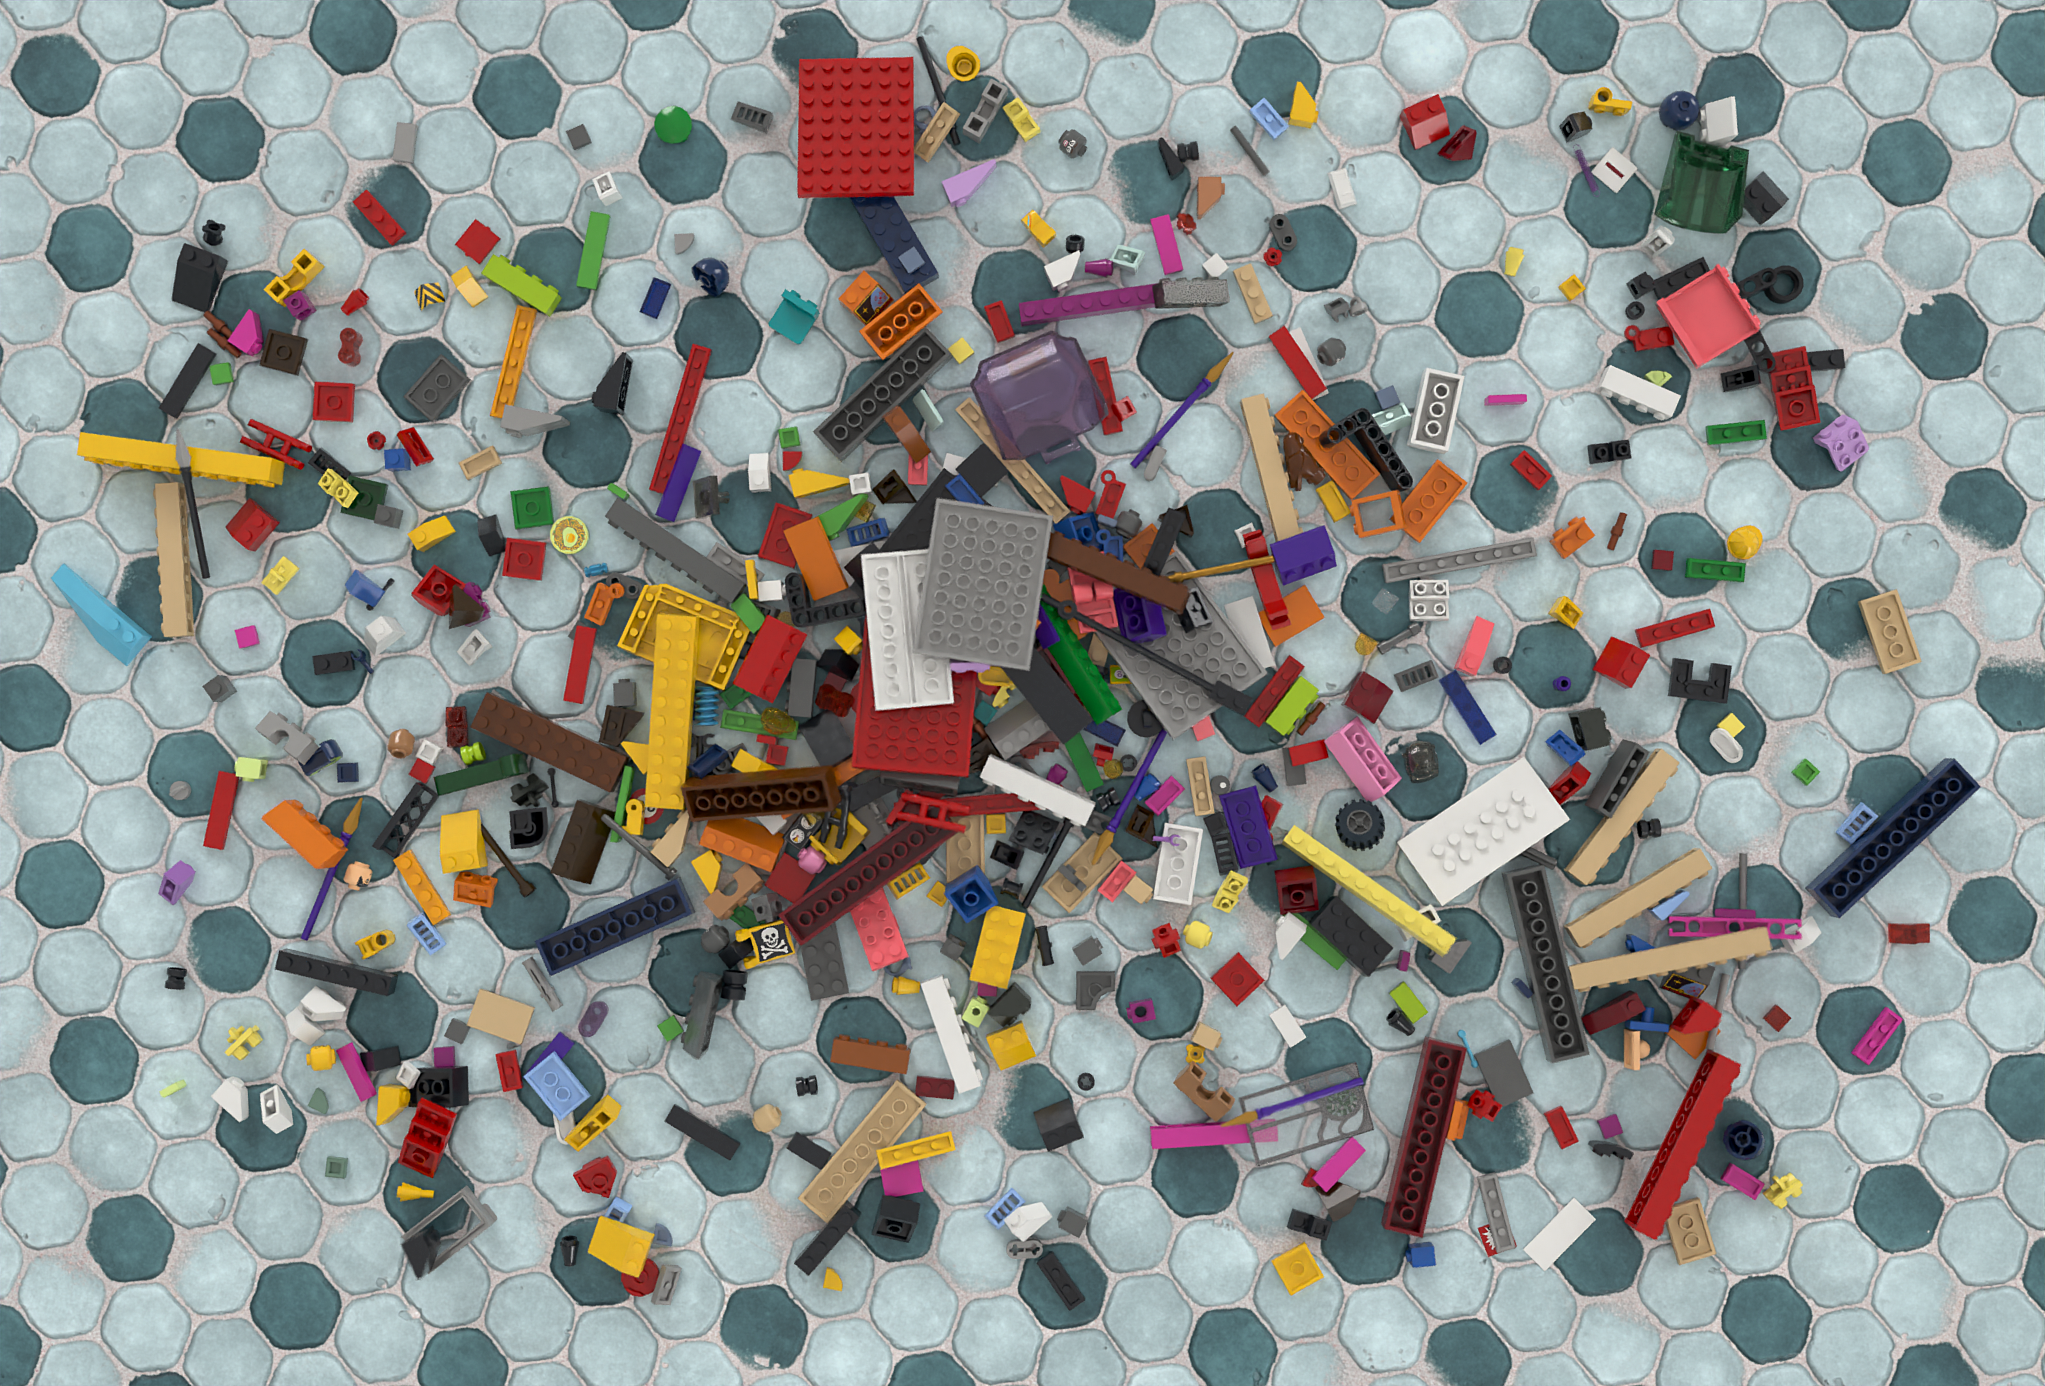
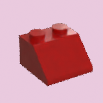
(1425, 122)
(251, 525)
(1621, 662)
(1696, 1017)

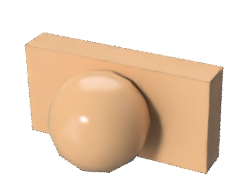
(1634, 1049)

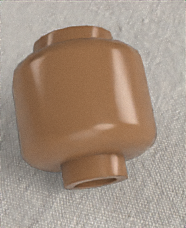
(401, 743)

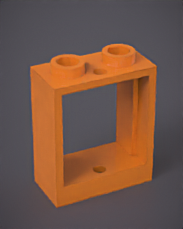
(1397, 510)

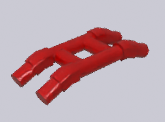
(271, 434)
(940, 822)

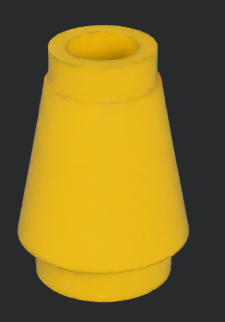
(905, 986)

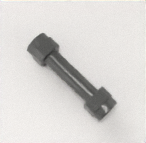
(1384, 646)

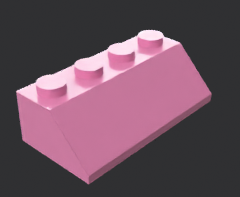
(1363, 760)

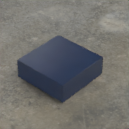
(347, 772)
(1522, 988)

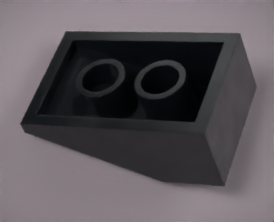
(197, 277)
(613, 388)
(441, 1086)

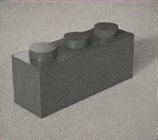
(801, 688)

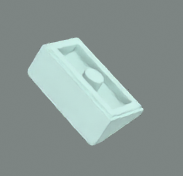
(928, 410)
(1393, 418)

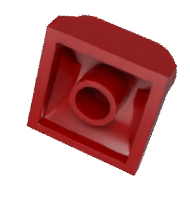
(435, 590)

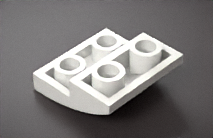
(1428, 600)

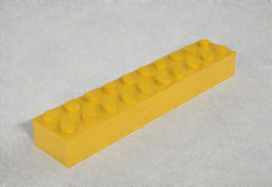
(162, 457)
(671, 710)

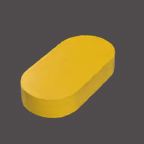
(994, 677)

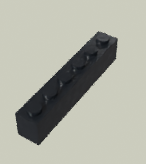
(336, 972)

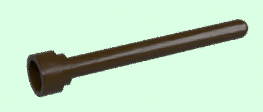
(525, 887)

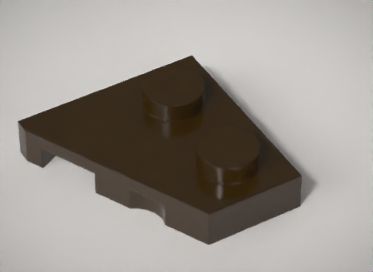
(618, 724)
(980, 753)

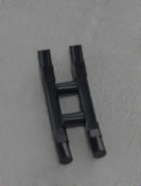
(842, 823)

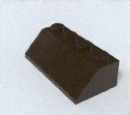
(582, 843)

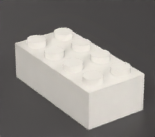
(1435, 411)

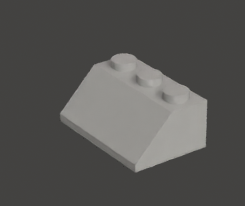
(1016, 729)

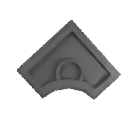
(1091, 986)

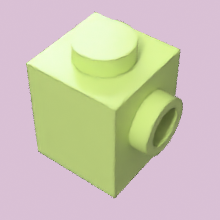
(250, 768)
(976, 1011)

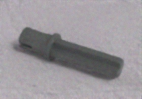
(1540, 858)

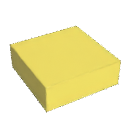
(961, 350)
(1731, 724)

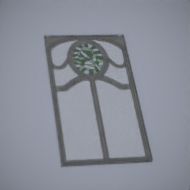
(1310, 1123)

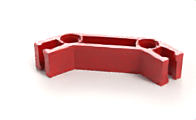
(1266, 581)

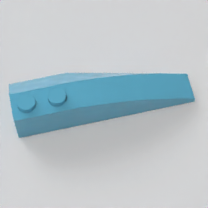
(101, 617)

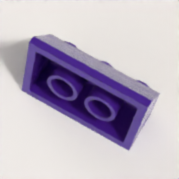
(1303, 555)
(1138, 618)

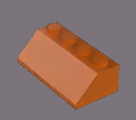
(900, 322)
(305, 834)
(743, 841)

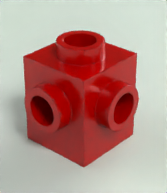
(1166, 940)
(1484, 1105)

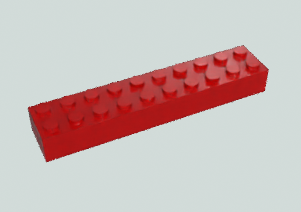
(1682, 1144)

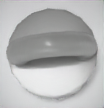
(1357, 309)
(180, 790)

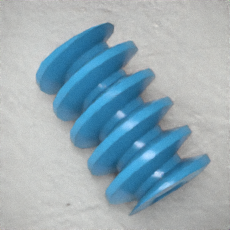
(706, 706)

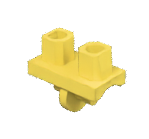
(280, 575)
(237, 1048)
(1783, 1188)

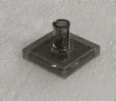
(707, 497)

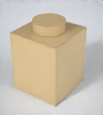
(1139, 890)
(1206, 1036)

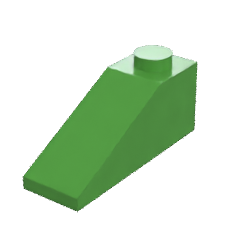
(838, 518)

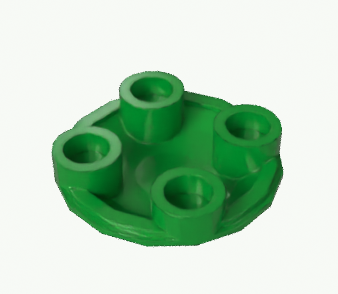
(673, 124)

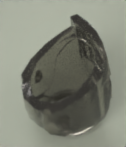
(1421, 761)

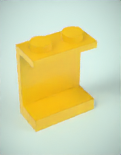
(856, 834)

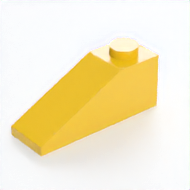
(810, 482)
(593, 1123)

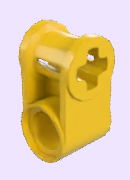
(372, 944)

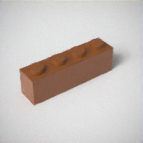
(870, 1054)

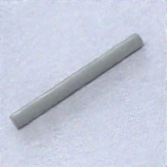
(1718, 1006)

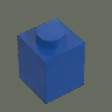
(397, 460)
(1421, 1254)

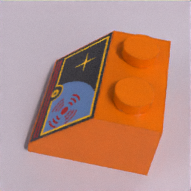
(865, 298)

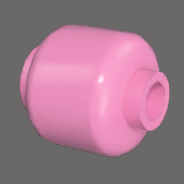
(811, 860)

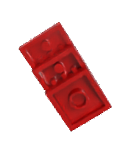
(1793, 389)
(427, 1138)

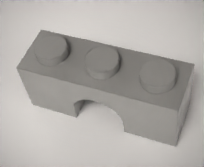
(981, 119)
(275, 728)

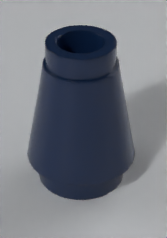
(1264, 777)

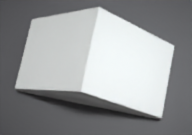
(607, 189)
(303, 1027)

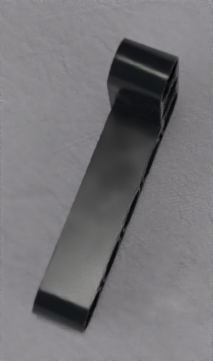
(1757, 337)
(1371, 446)
(812, 612)

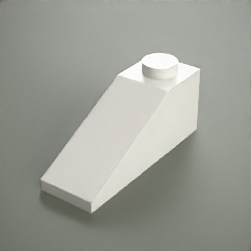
(1658, 241)

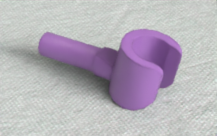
(1166, 839)

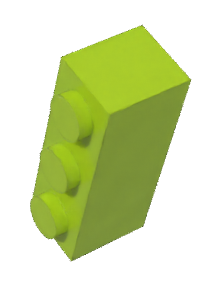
(1292, 706)

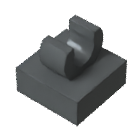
(1337, 307)

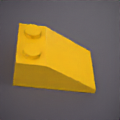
(462, 842)
(621, 1245)

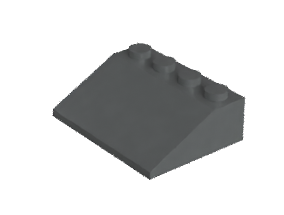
(702, 1013)

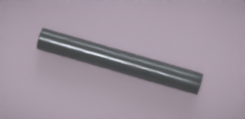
(1249, 150)

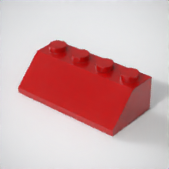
(769, 658)

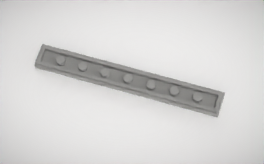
(1459, 560)

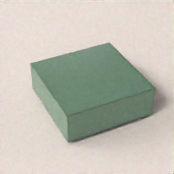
(336, 1167)

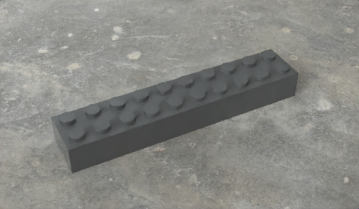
(1545, 963)

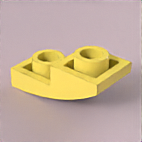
(338, 487)
(1002, 696)
(1228, 892)

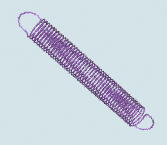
(1586, 172)

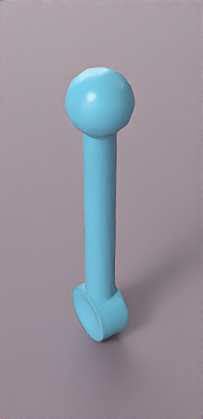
(1462, 1034)

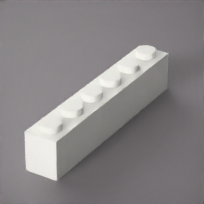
(1038, 790)
(950, 1033)

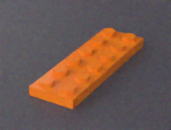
(1341, 462)

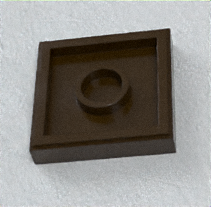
(283, 352)

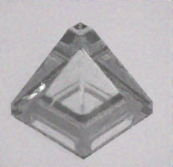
(1385, 601)

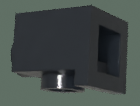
(1643, 283)

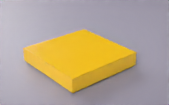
(1297, 1268)

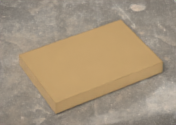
(500, 1016)
(1689, 1232)

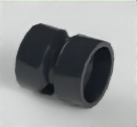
(734, 984)

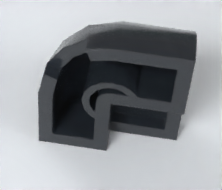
(528, 827)

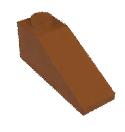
(906, 433)

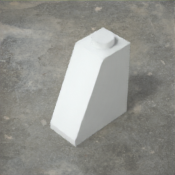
(382, 634)

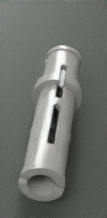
(542, 984)

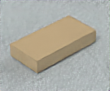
(480, 462)

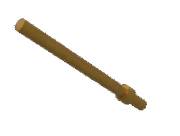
(1179, 576)

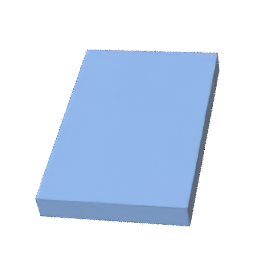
(557, 1086)

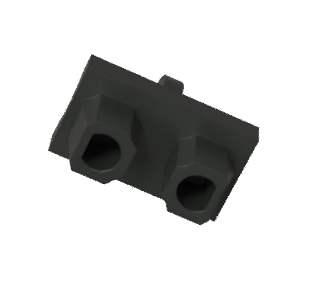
(529, 794)

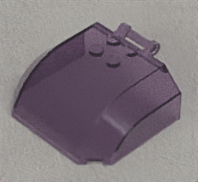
(1038, 397)

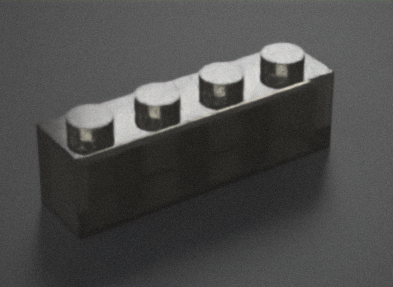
(1190, 293)

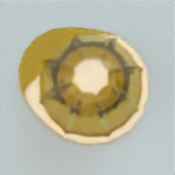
(777, 721)

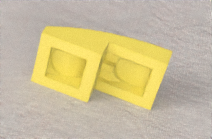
(1021, 119)

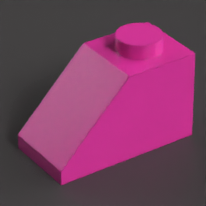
(248, 334)

